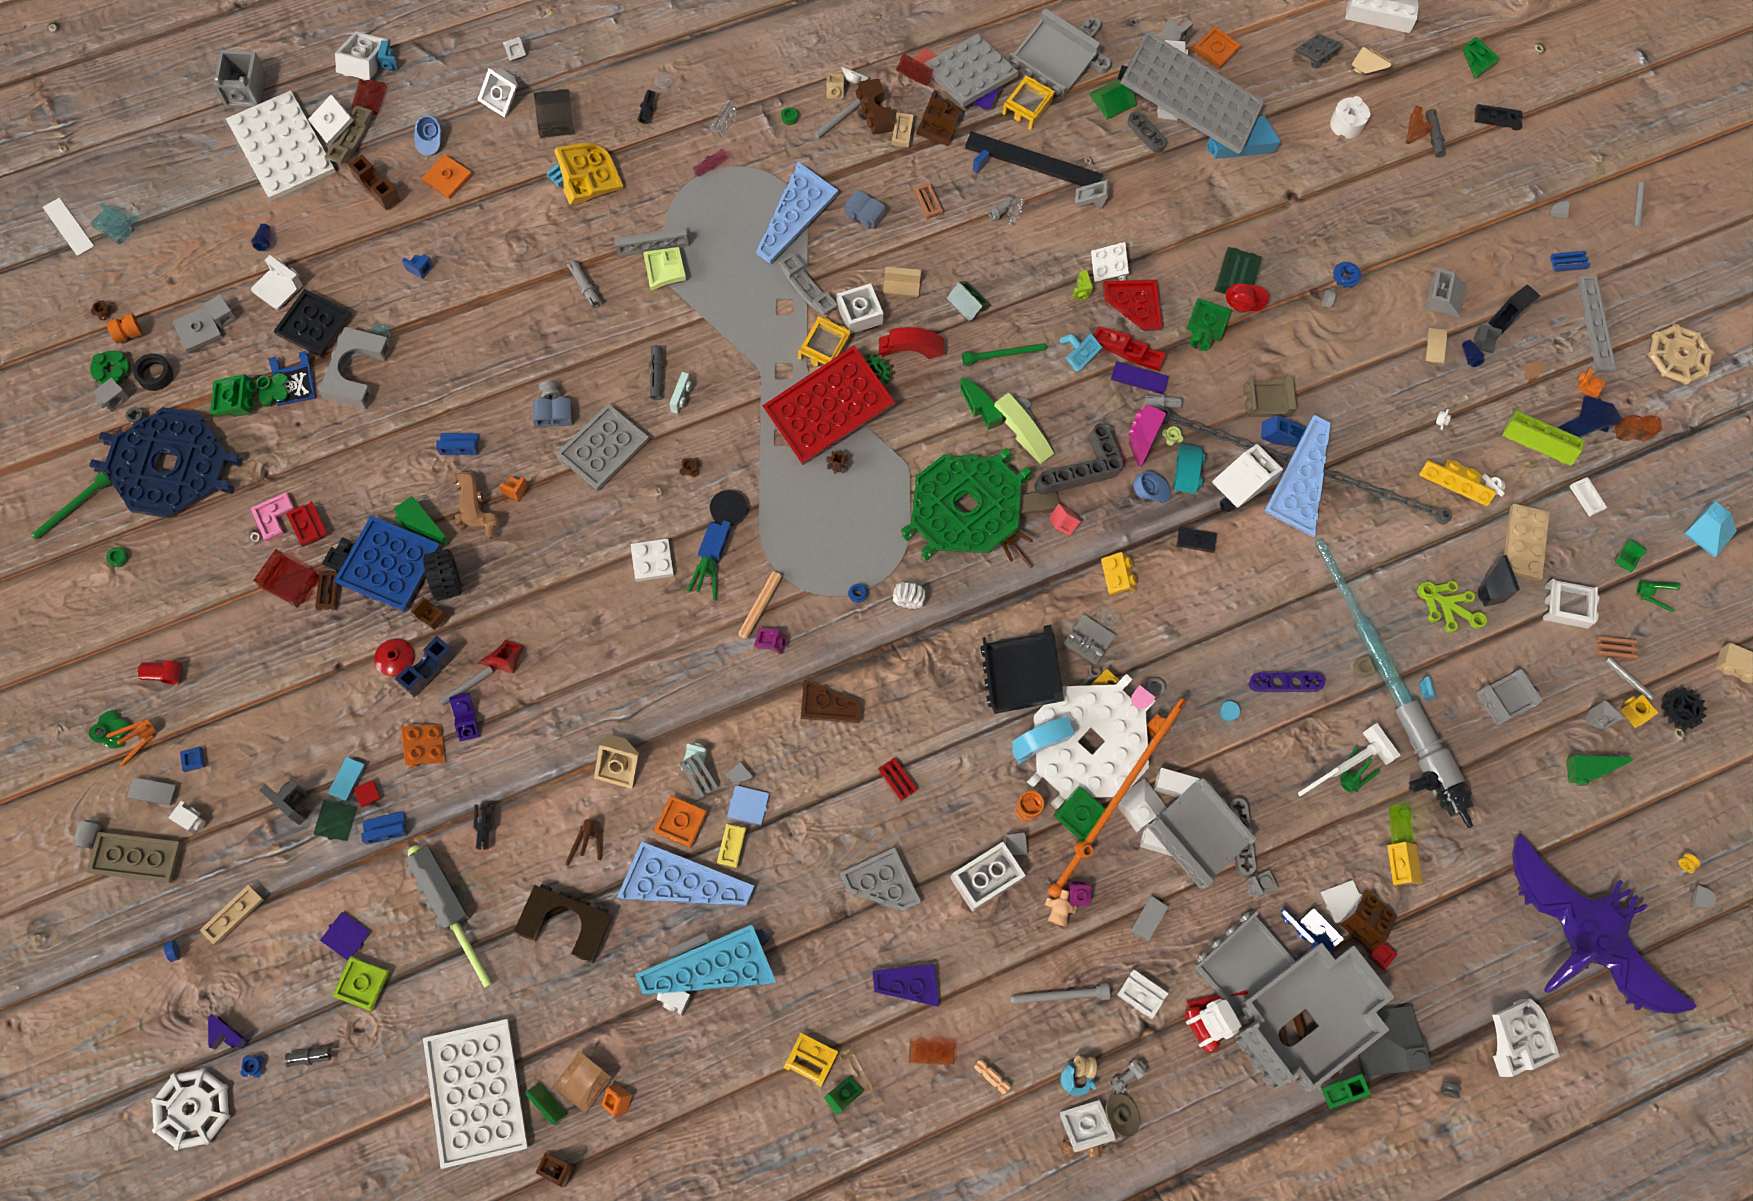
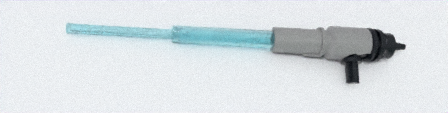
(1435, 761)

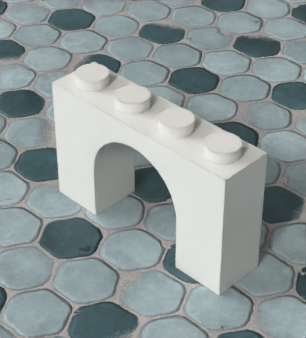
(1171, 784)

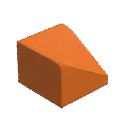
(616, 1100)

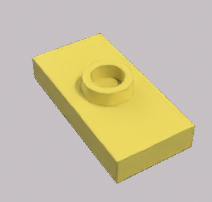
(731, 846)

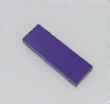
(1139, 378)

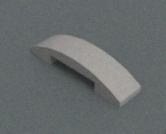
(805, 286)

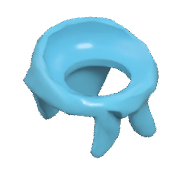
(1068, 1083)

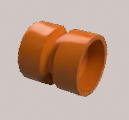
(125, 327)
(1029, 806)

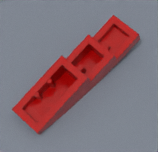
(1131, 350)

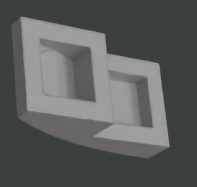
(151, 791)

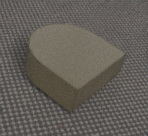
(1364, 667)

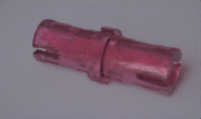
(710, 162)

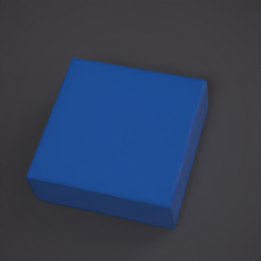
(980, 161)
(192, 759)

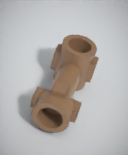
(1092, 1152)

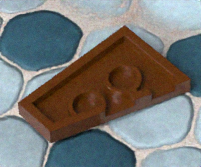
(828, 706)

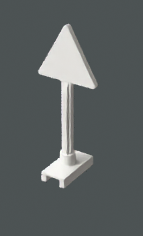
(1378, 745)

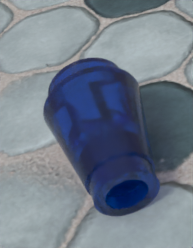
(261, 239)
(1473, 354)

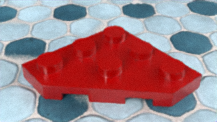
(1136, 301)

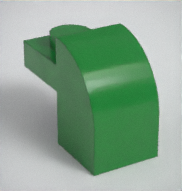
(1345, 1091)

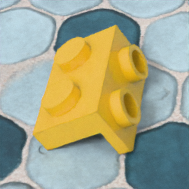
(1119, 573)

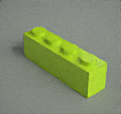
(1543, 438)

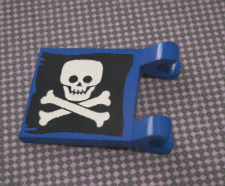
(299, 379)

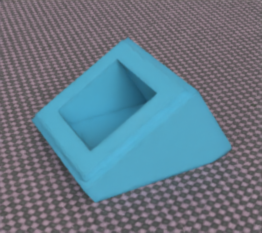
(1428, 689)

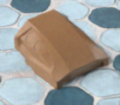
(582, 1082)

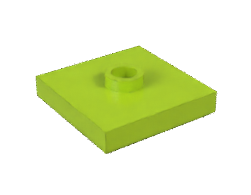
(361, 983)

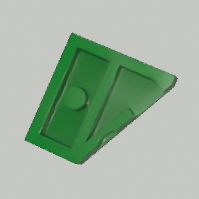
(1479, 57)

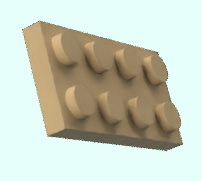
(1527, 541)

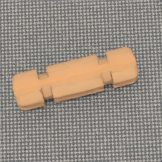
(992, 1076)

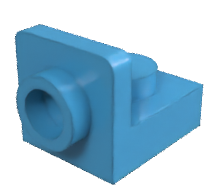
(386, 58)

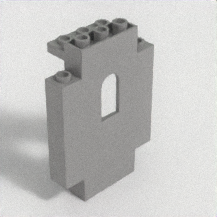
(1337, 995)

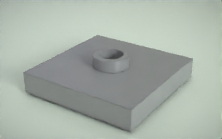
(197, 329)

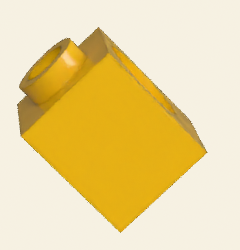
(1646, 710)

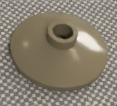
(1122, 1115)

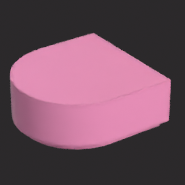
(1141, 698)

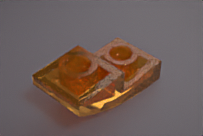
(931, 1053)

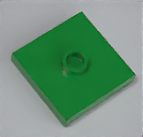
(1079, 813)

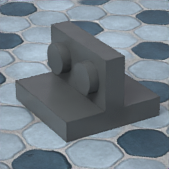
(287, 799)

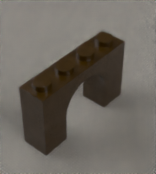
(544, 902)

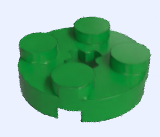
(103, 360)

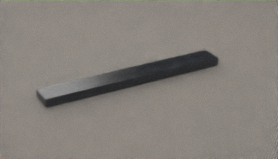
(1032, 160)

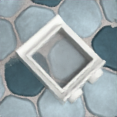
(1572, 604)

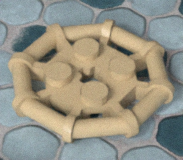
(1675, 360)

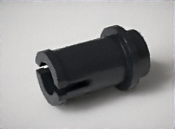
(1227, 505)

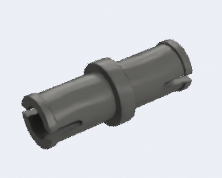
(308, 1056)

